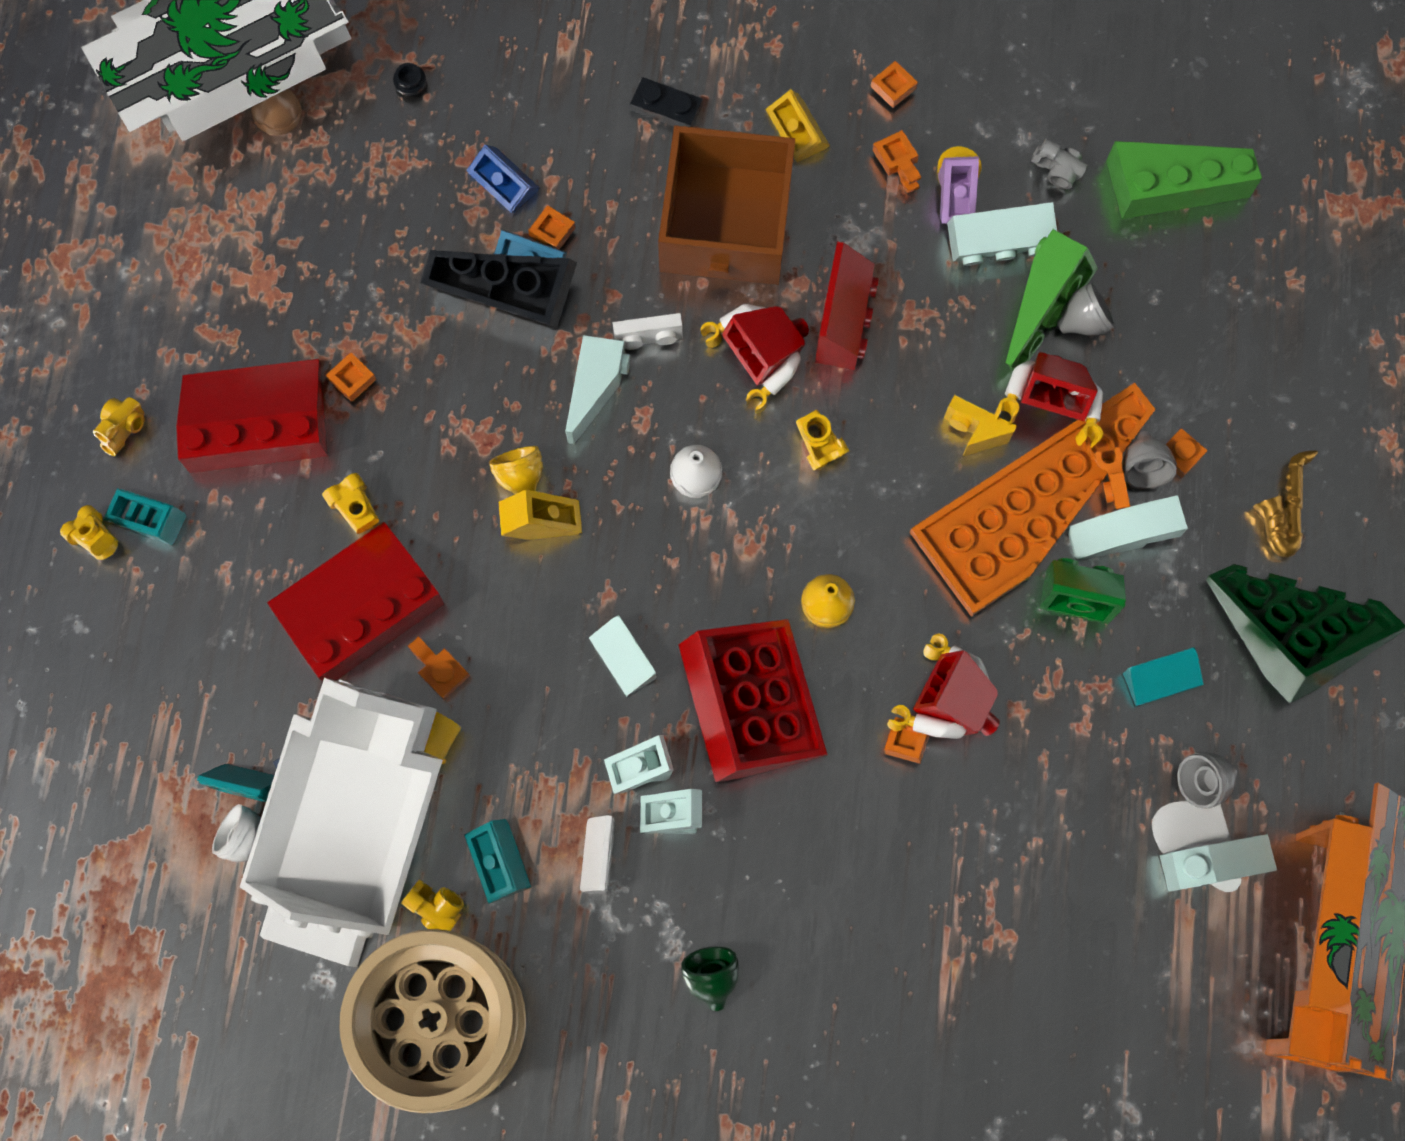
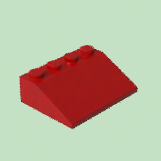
(251, 416)
(355, 603)
(751, 698)

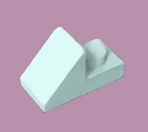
(639, 765)
(671, 812)

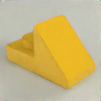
(985, 428)

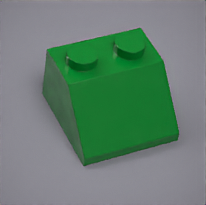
(1083, 591)

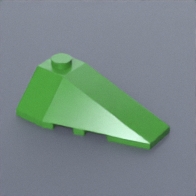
(1055, 274)

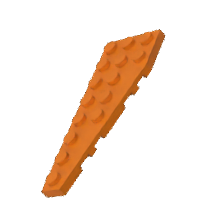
(1012, 520)

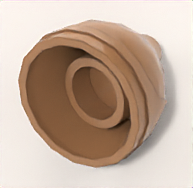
(278, 113)

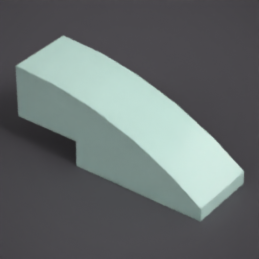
(1127, 528)

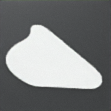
(1185, 827)

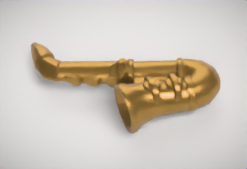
(1282, 523)

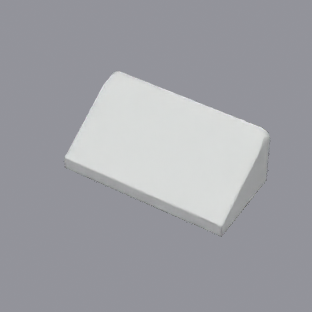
(597, 855)

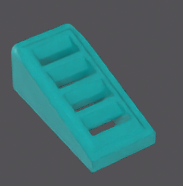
(164, 525)

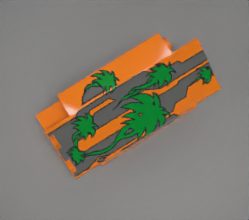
(1358, 956)

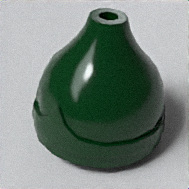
(711, 975)

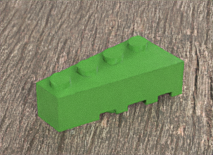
(1177, 177)

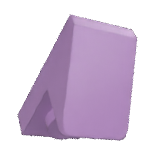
(958, 186)

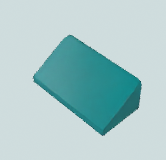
(1164, 676)
(238, 781)
(497, 860)

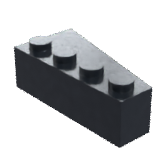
(517, 284)

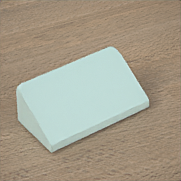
(623, 656)

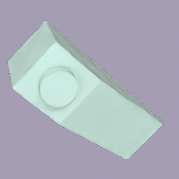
(596, 380)
(1218, 862)

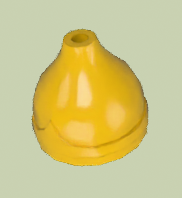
(518, 469)
(828, 601)

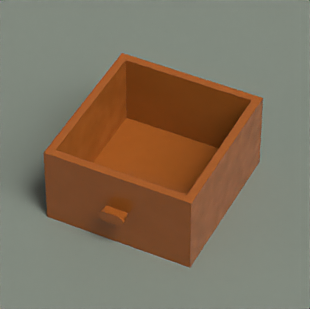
(725, 205)

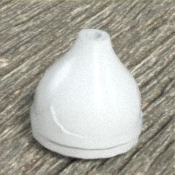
(696, 471)
(236, 834)

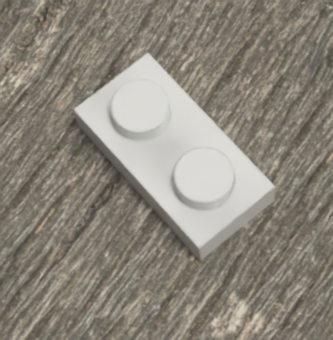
(656, 329)

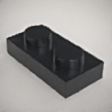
(665, 103)

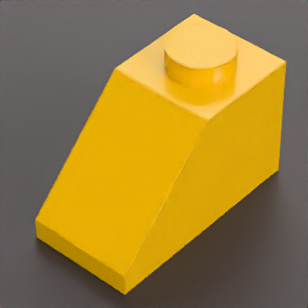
(539, 516)

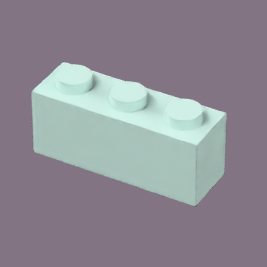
(999, 233)

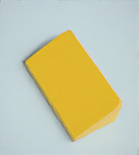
(795, 121)

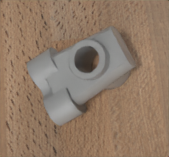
(1064, 164)

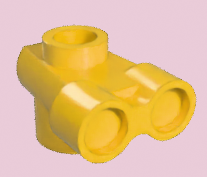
(117, 423)
(825, 447)
(348, 498)
(90, 533)
(438, 909)

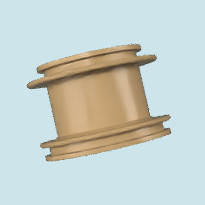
(383, 984)

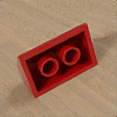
(846, 309)

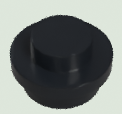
(409, 79)

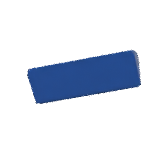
(502, 178)

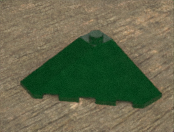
(1301, 634)

